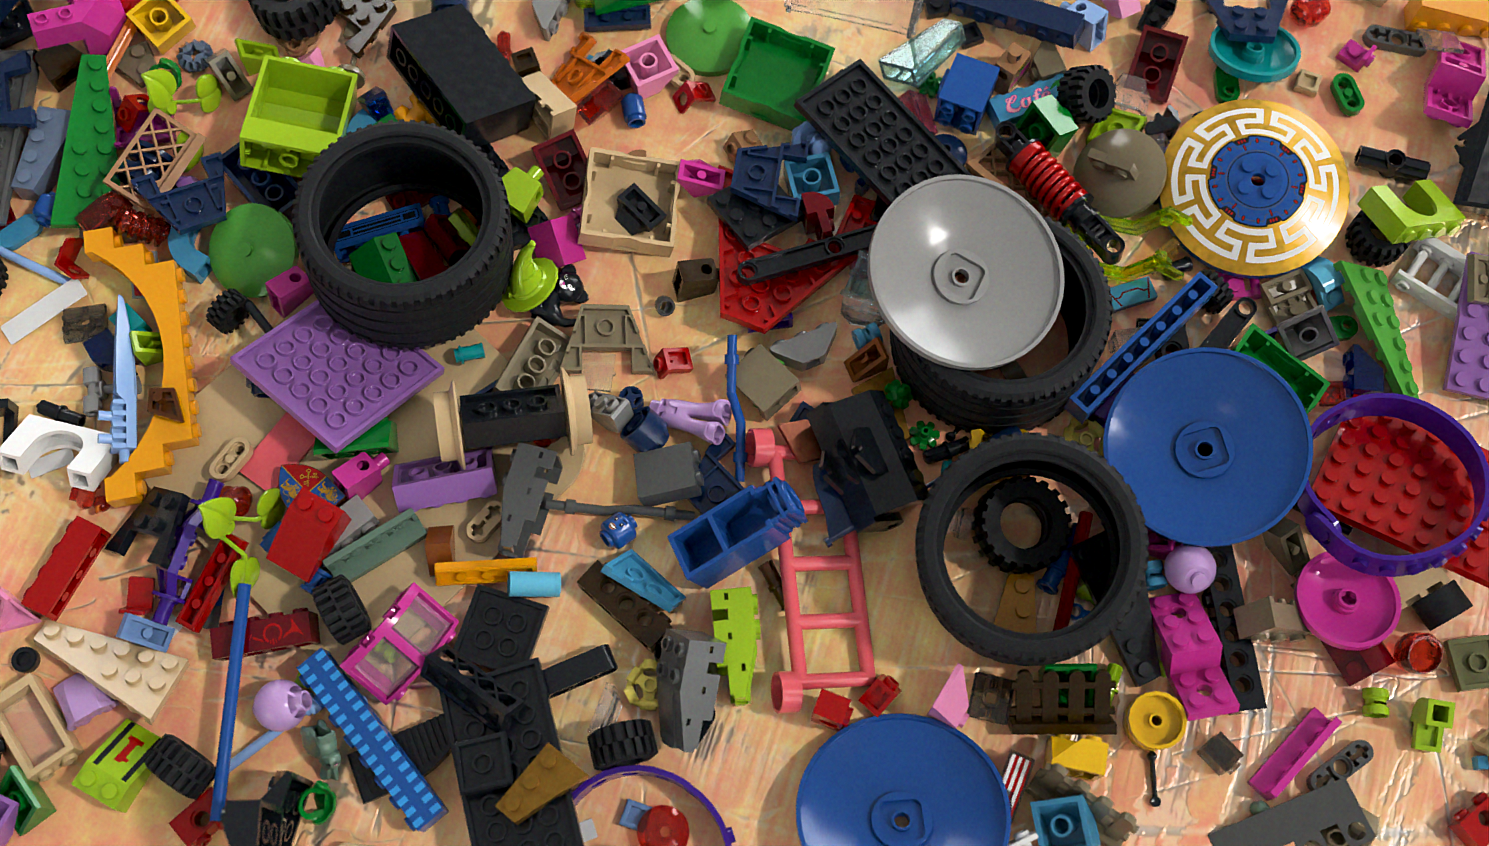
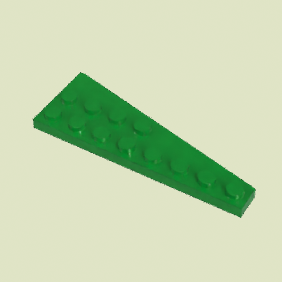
(88, 144)

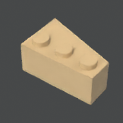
(553, 109)
(1419, 585)

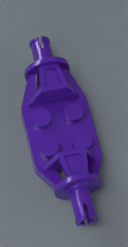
(185, 537)

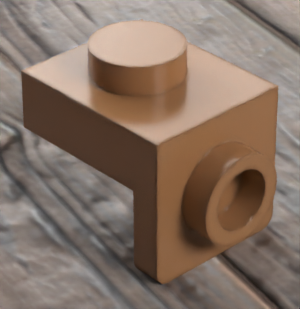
(740, 140)

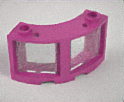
(396, 650)

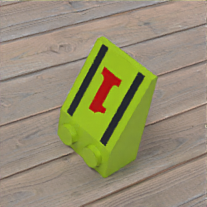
(117, 767)

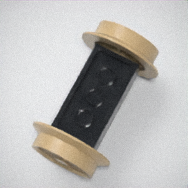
(513, 417)

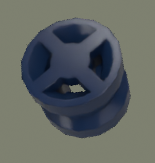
(633, 394)

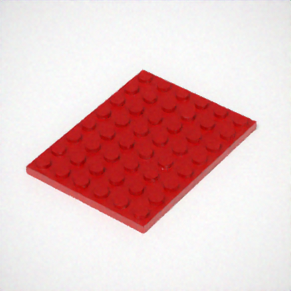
(1402, 489)

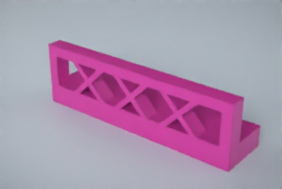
(1293, 754)

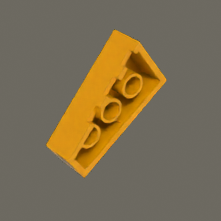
(1455, 16)

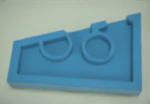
(644, 580)

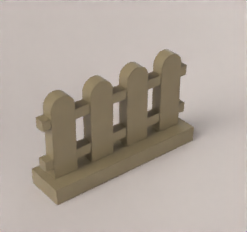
(1053, 783)

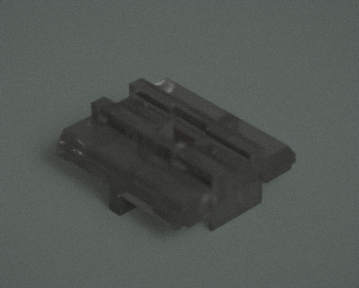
(74, 317)
(978, 705)

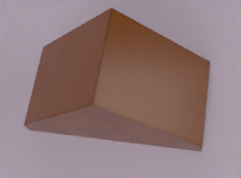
(867, 361)
(439, 546)

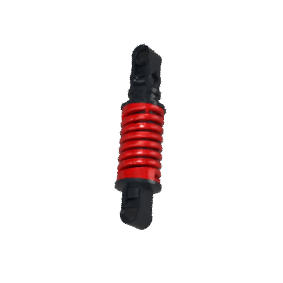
(1057, 191)

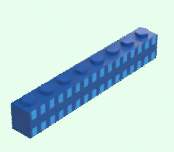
(1140, 347)
(372, 740)

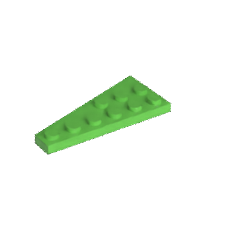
(1378, 319)

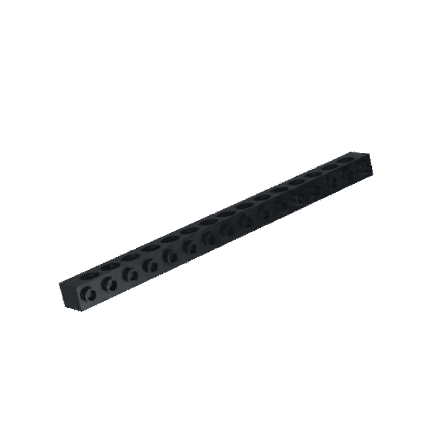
(1253, 697)

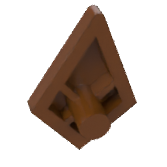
(165, 403)

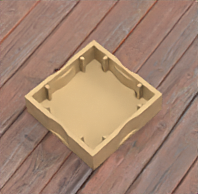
(605, 179)

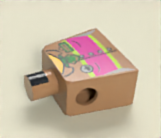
(1014, 64)

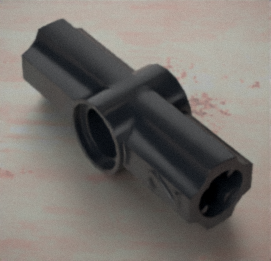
(1401, 164)

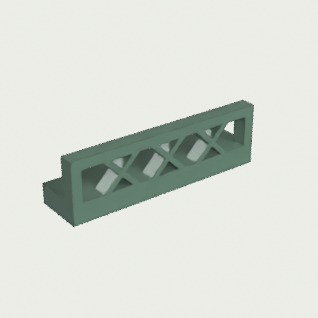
(377, 546)

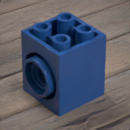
(965, 93)

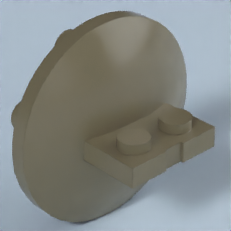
(1122, 172)

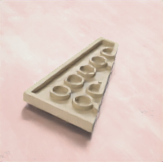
(120, 669)

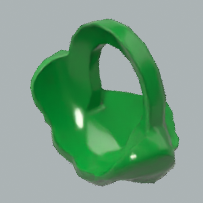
(173, 68)
(325, 802)

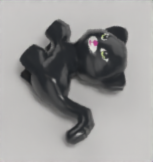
(566, 291)

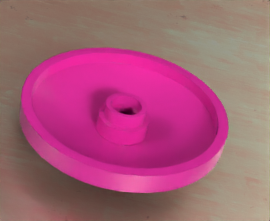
(1346, 605)

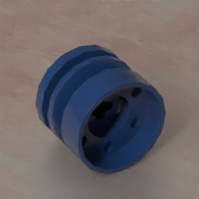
(149, 158)

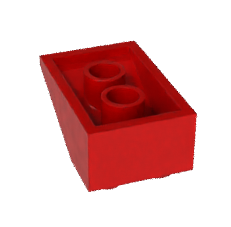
(307, 534)

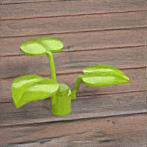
(162, 86)
(219, 520)

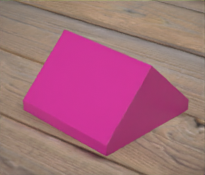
(557, 241)

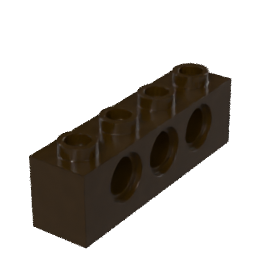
(592, 583)

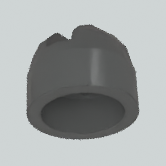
(667, 307)

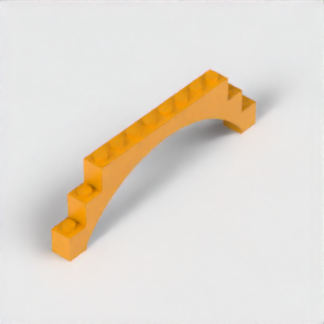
(165, 295)

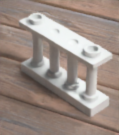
(1447, 259)

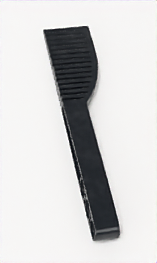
(429, 741)

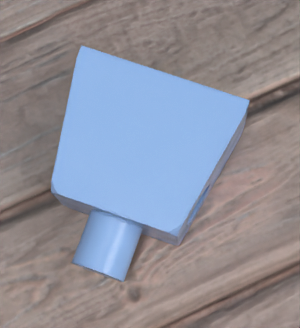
(1095, 22)

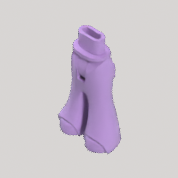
(680, 413)

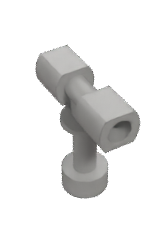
(98, 390)

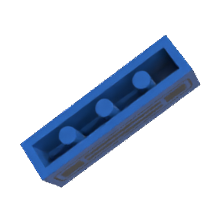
(357, 233)

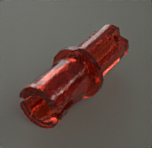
(504, 44)

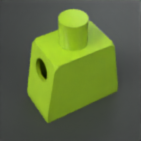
(523, 191)

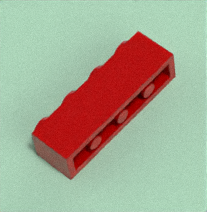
(65, 568)

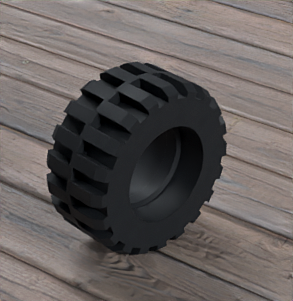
(294, 18)
(1051, 515)

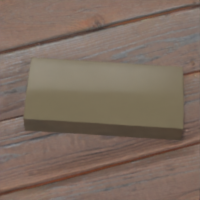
(535, 359)

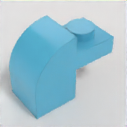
(1325, 282)

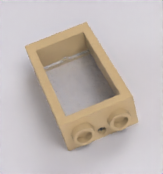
(36, 729)

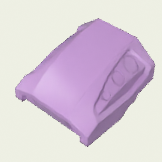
(81, 701)

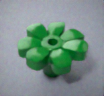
(930, 86)
(898, 394)
(924, 435)

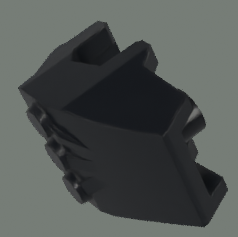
(1157, 14)
(620, 77)
(1165, 123)

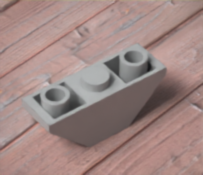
(548, 15)
(806, 348)
(610, 411)

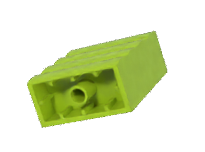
(295, 114)

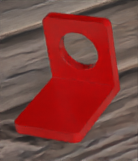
(694, 91)
(130, 110)
(67, 256)
(139, 596)

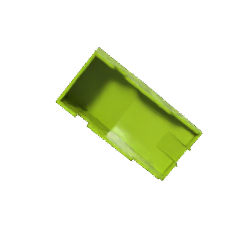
(740, 633)

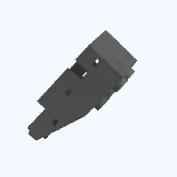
(526, 496)
(680, 685)

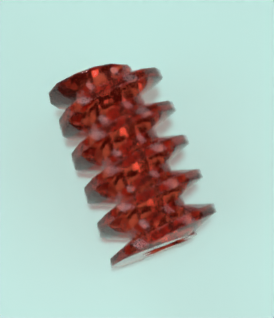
(141, 225)

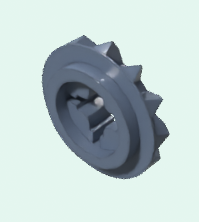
(185, 59)

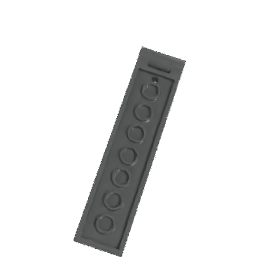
(13, 140)

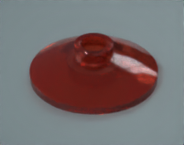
(654, 819)

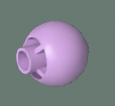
(1190, 568)
(281, 705)

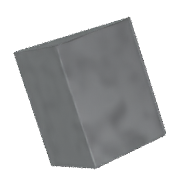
(1308, 333)

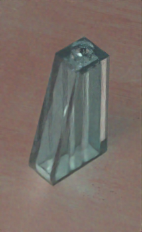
(923, 53)

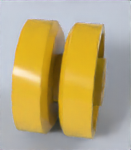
(1139, 725)

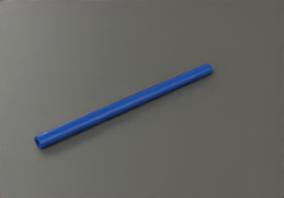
(230, 701)

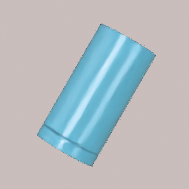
(533, 584)

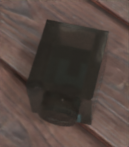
(1220, 754)

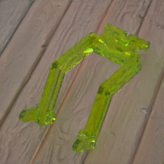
(1158, 262)

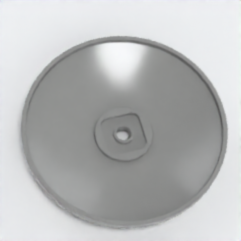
(997, 245)

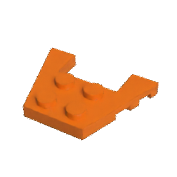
(582, 75)

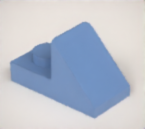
(145, 632)

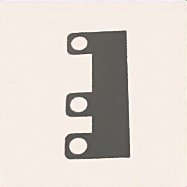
(1299, 820)

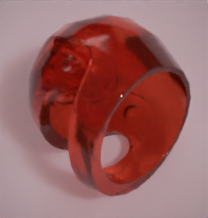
(1309, 12)
(1417, 654)

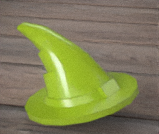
(529, 281)

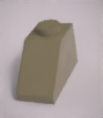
(1046, 63)
(229, 74)
(1287, 545)

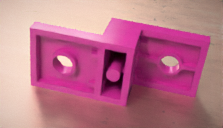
(1454, 85)
(1192, 656)

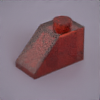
(599, 102)
(102, 211)

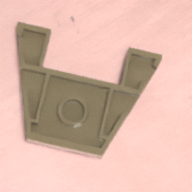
(606, 329)

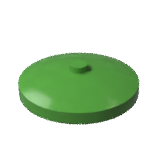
(707, 35)
(252, 248)

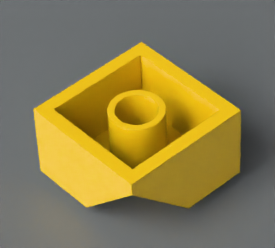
(161, 22)
(1082, 759)

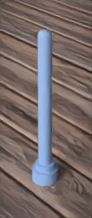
(34, 266)
(264, 740)

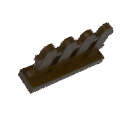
(1075, 721)

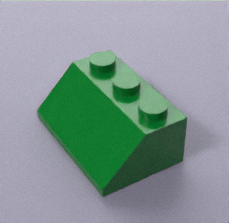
(382, 260)
(377, 439)

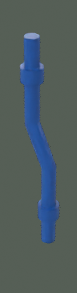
(732, 361)

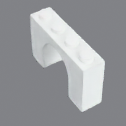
(40, 435)

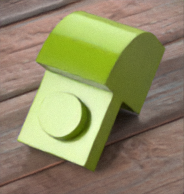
(1429, 720)

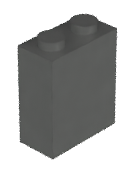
(668, 474)

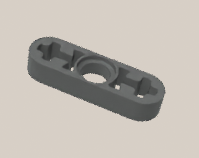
(1388, 45)
(1349, 750)

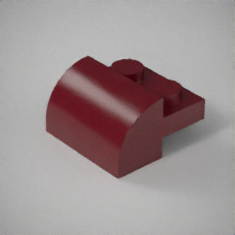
(818, 214)
(446, 238)
(1360, 663)

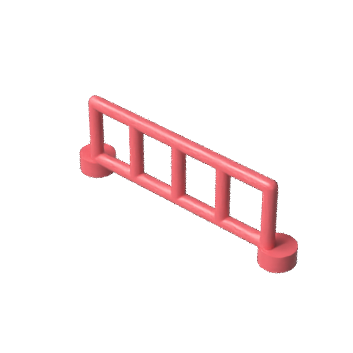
(789, 685)

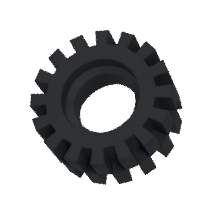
(1222, 295)
(228, 311)

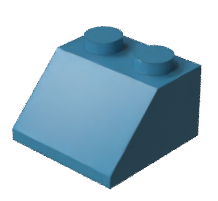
(1065, 822)

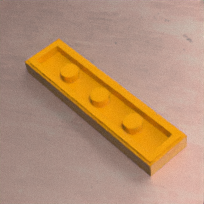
(481, 570)

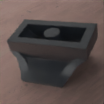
(637, 211)

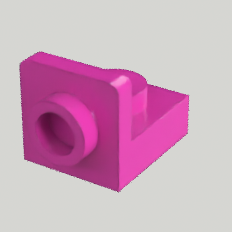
(1356, 56)

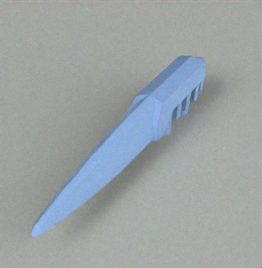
(124, 403)

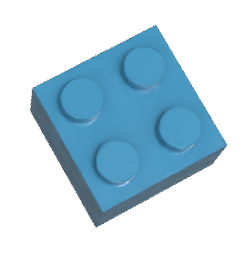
(812, 176)

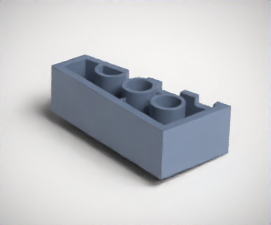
(42, 154)

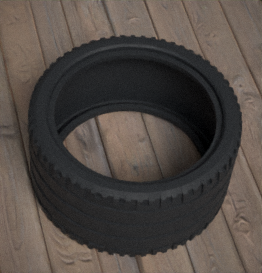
(390, 161)
(992, 404)
(1089, 477)

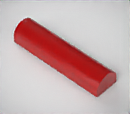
(210, 584)

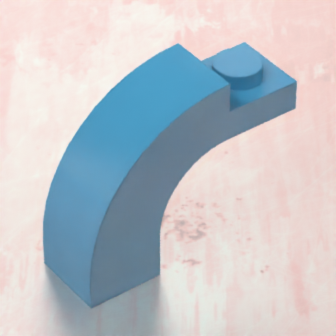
(183, 251)

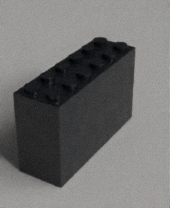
(460, 75)

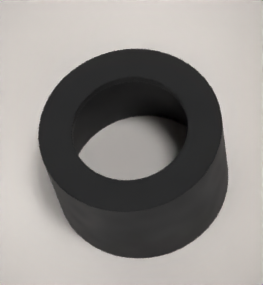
(1442, 605)

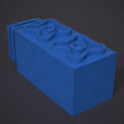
(737, 532)

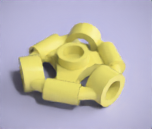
(1085, 438)
(647, 684)

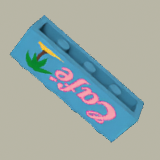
(1013, 105)

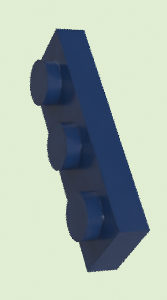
(625, 19)

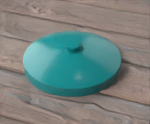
(1256, 60)

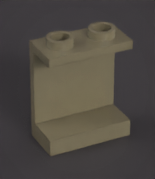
(765, 381)

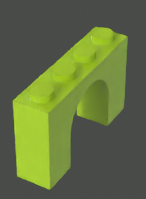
(1430, 215)

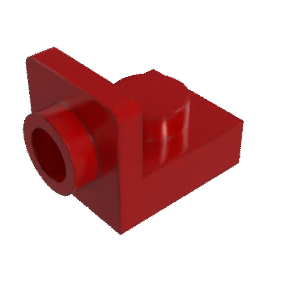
(672, 361)
(880, 694)

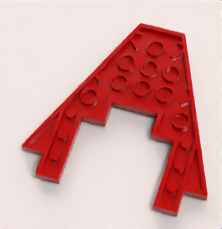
(770, 301)

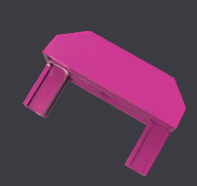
(86, 20)

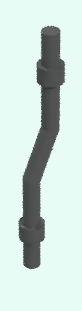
(669, 513)

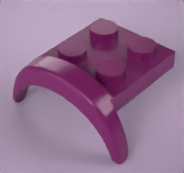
(125, 138)

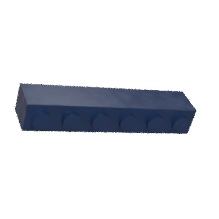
(1025, 18)

